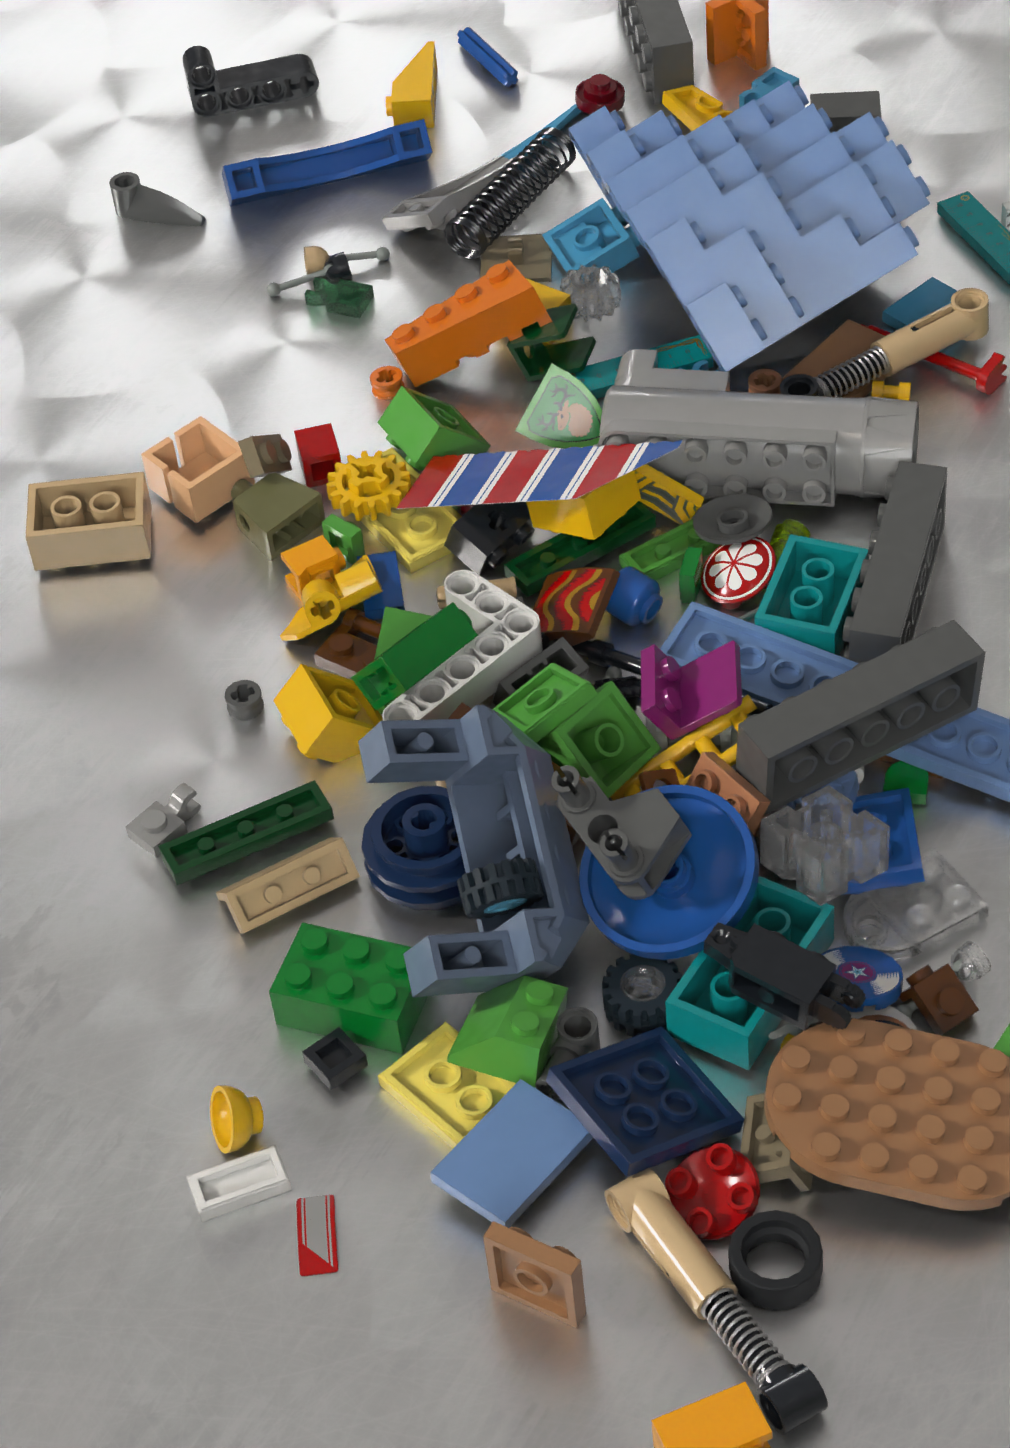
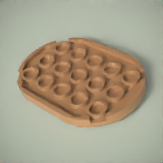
(895, 1113)

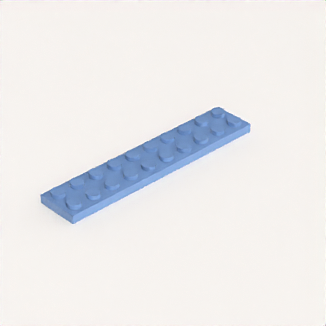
(777, 667)

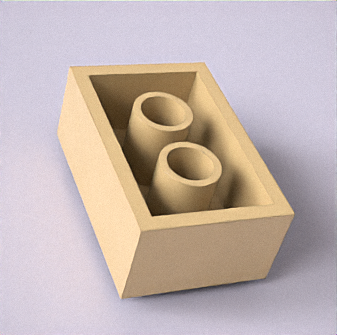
(89, 521)

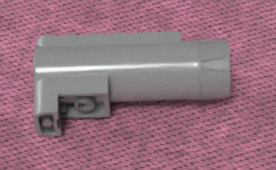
(758, 442)

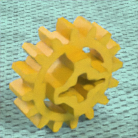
(368, 485)

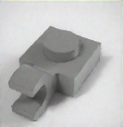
(162, 823)

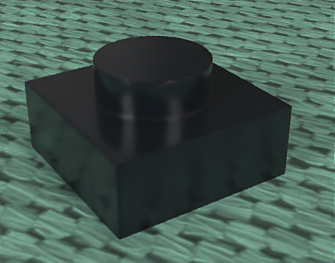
(335, 1058)

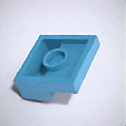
(593, 237)

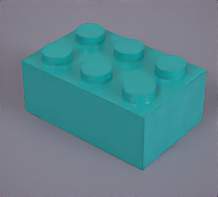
(812, 592)

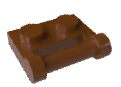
(345, 652)

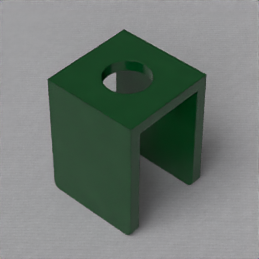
(568, 355)

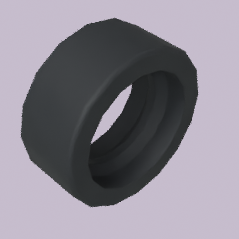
(770, 1227)

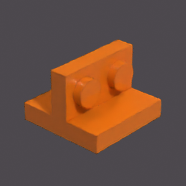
(737, 30)

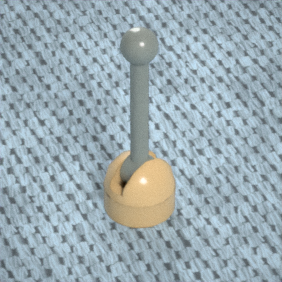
(316, 257)

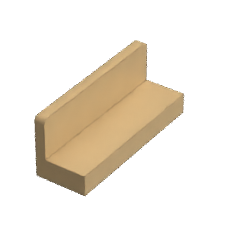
(289, 883)

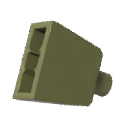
(276, 512)

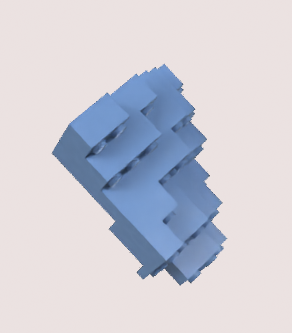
(758, 211)

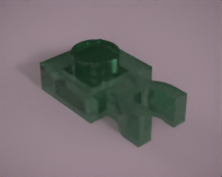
(343, 298)

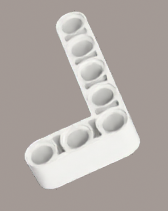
(505, 641)

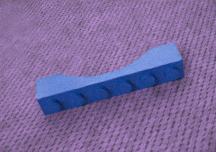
(311, 168)

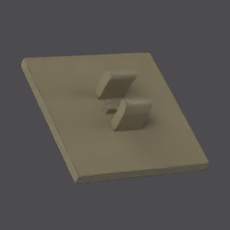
(526, 252)

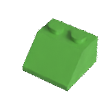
(428, 428)
(602, 740)
(511, 1030)

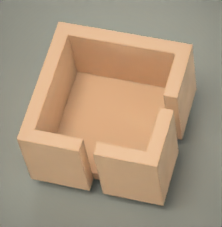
(207, 473)

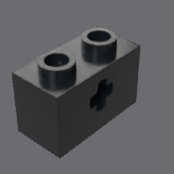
(488, 532)

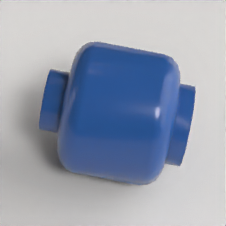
(635, 597)

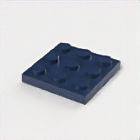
(644, 1101)

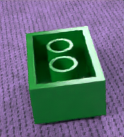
(348, 984)

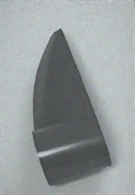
(148, 204)

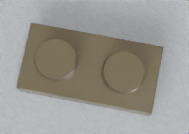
(266, 455)

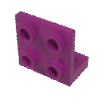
(689, 695)

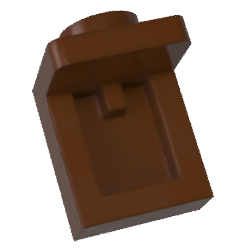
(939, 997)

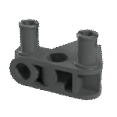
(630, 836)

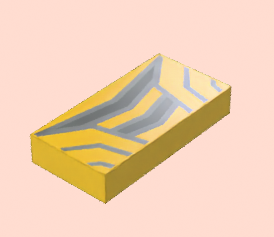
(667, 495)

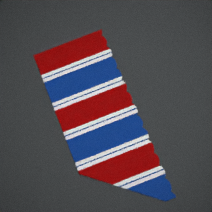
(527, 474)

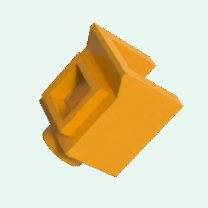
(312, 561)

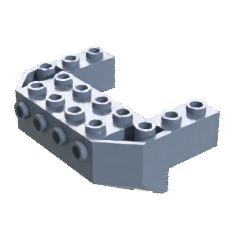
(500, 812)

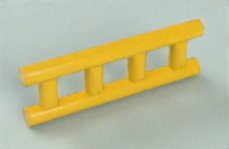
(697, 739)

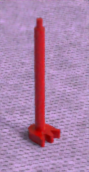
(987, 378)

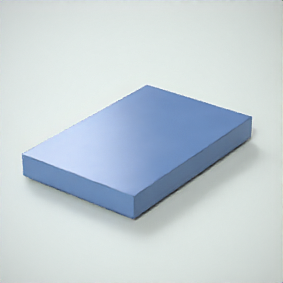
(512, 1154)

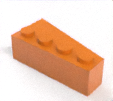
(467, 323)

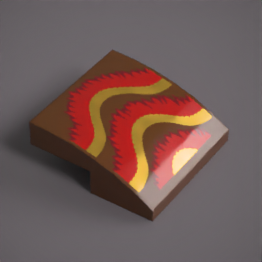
(575, 602)

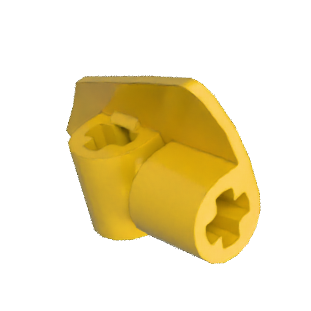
(326, 600)

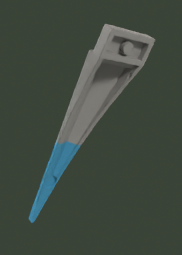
(442, 203)

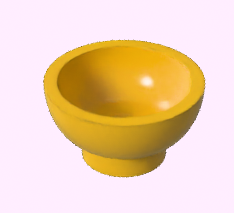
(234, 1117)

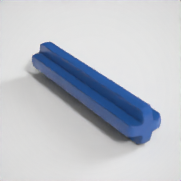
(487, 57)

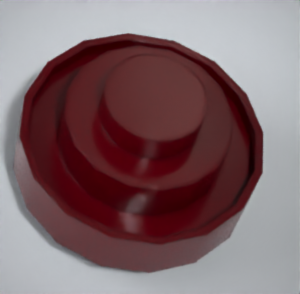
(599, 92)

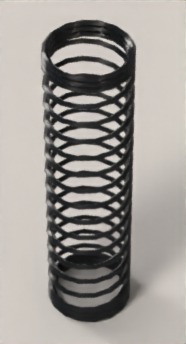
(539, 150)

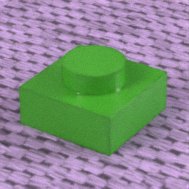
(345, 536)

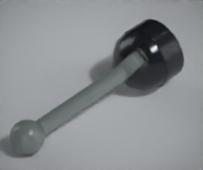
(335, 268)

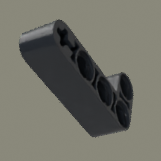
(290, 75)

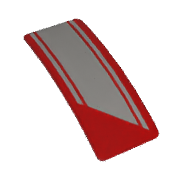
(316, 1235)

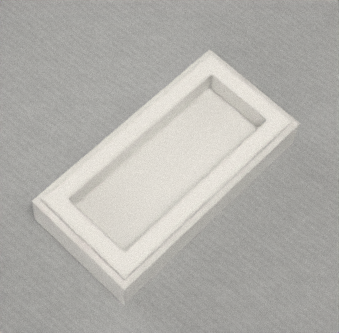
(239, 1183)

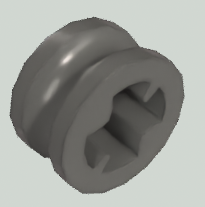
(241, 690)

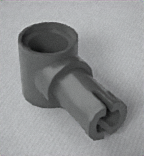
(571, 1024)

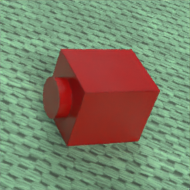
(317, 453)

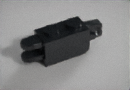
(783, 976)

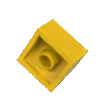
(325, 714)

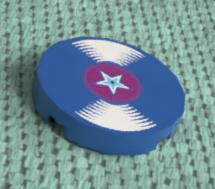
(872, 971)

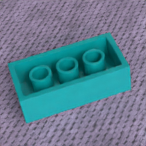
(702, 1005)

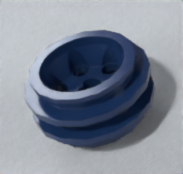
(430, 861)

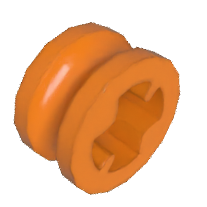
(388, 374)

